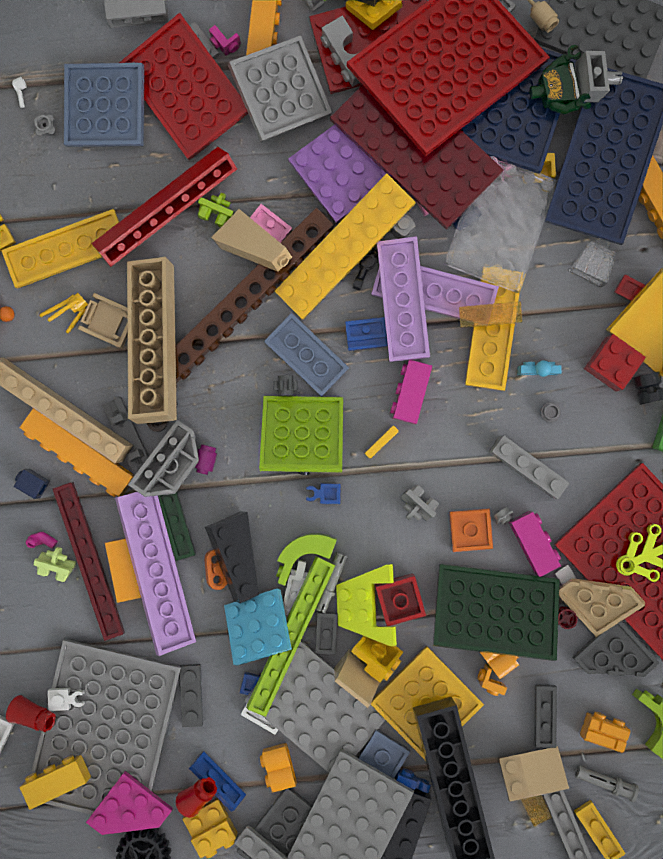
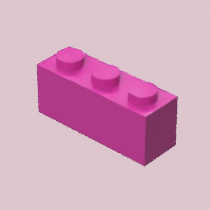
(411, 391)
(535, 543)

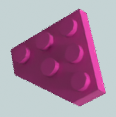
(129, 808)

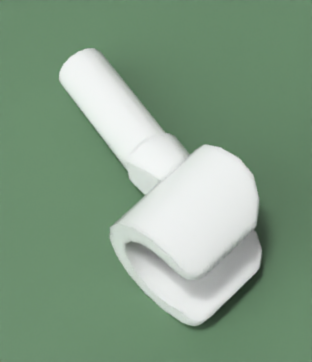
(19, 84)

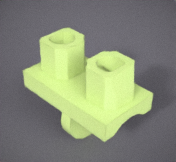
(55, 562)

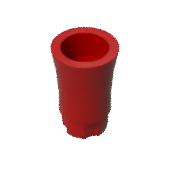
(29, 714)
(193, 798)

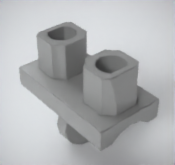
(416, 506)

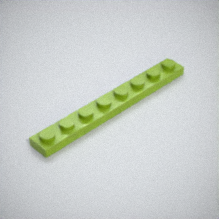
(297, 623)

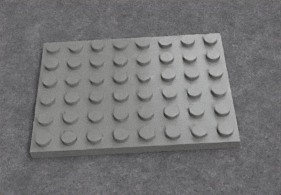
(116, 727)

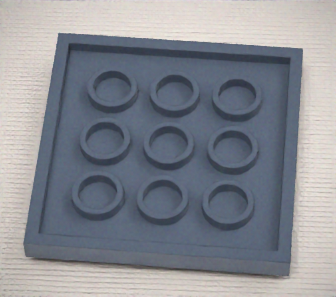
(103, 104)

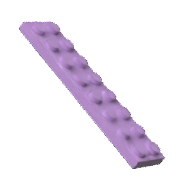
(155, 572)

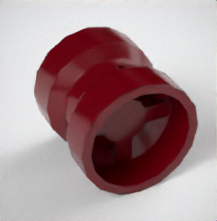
(569, 618)

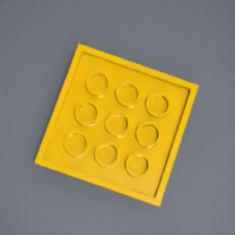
(419, 683)

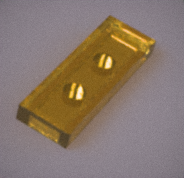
(490, 314)

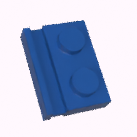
(366, 334)

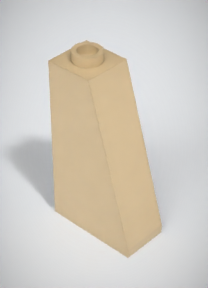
(250, 241)

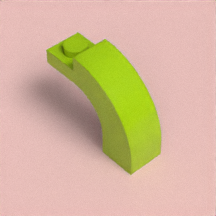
(306, 544)
(655, 742)

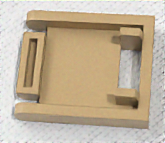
(104, 320)

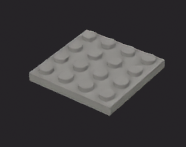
(279, 88)

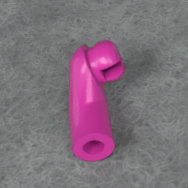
(41, 538)

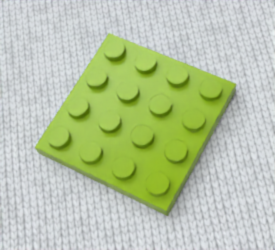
(301, 434)

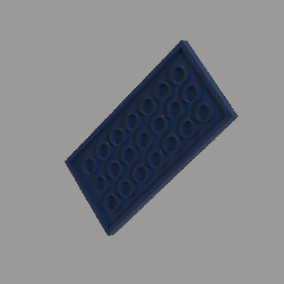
(608, 160)

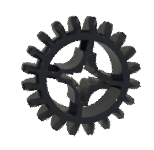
(135, 841)

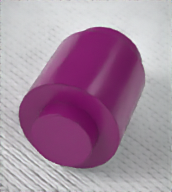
(206, 459)

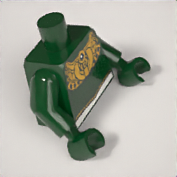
(559, 85)

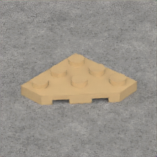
(600, 603)

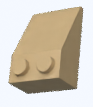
(351, 676)
(533, 773)

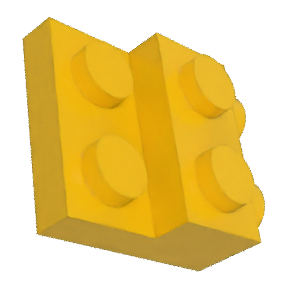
(378, 657)
(211, 829)

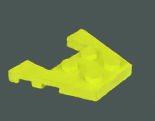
(357, 605)

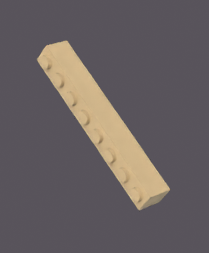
(63, 412)

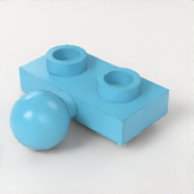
(542, 368)

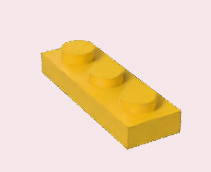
(599, 831)

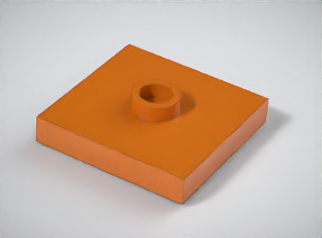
(471, 530)

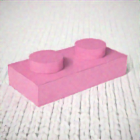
(271, 223)

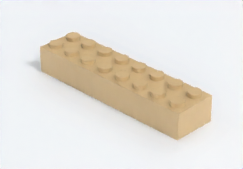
(151, 341)

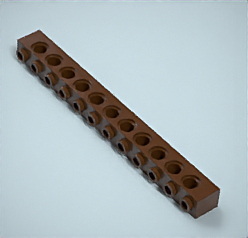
(314, 221)

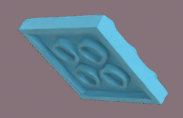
(257, 627)

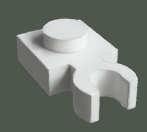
(62, 699)

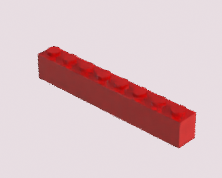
(164, 206)

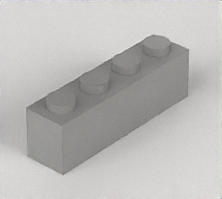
(528, 467)

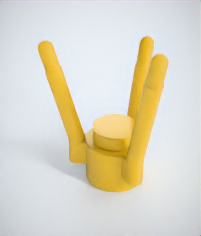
(74, 302)

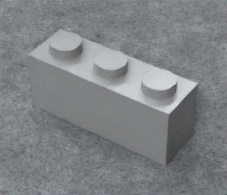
(135, 12)

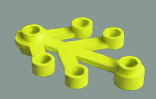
(648, 555)

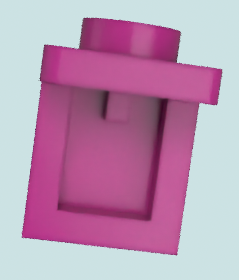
(220, 41)

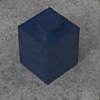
(31, 483)

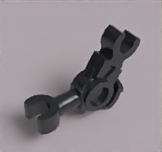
(365, 265)

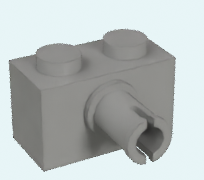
(593, 75)

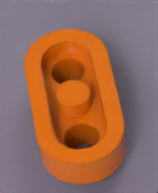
(213, 570)

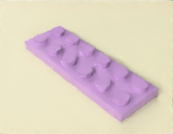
(448, 292)
(403, 299)

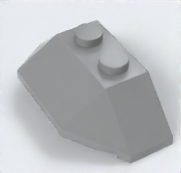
(168, 463)

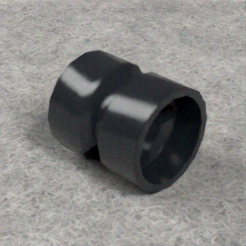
(645, 381)

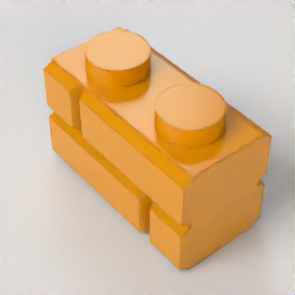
(605, 732)

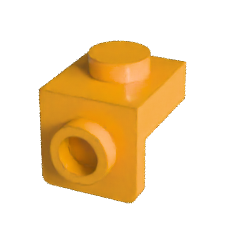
(493, 686)

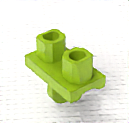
(208, 207)

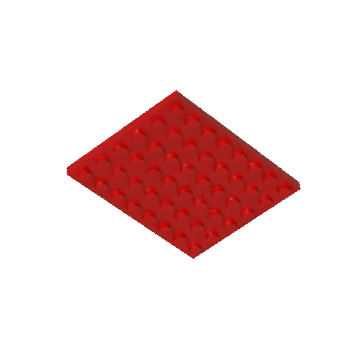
(446, 66)
(604, 536)

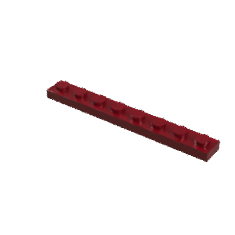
(88, 561)

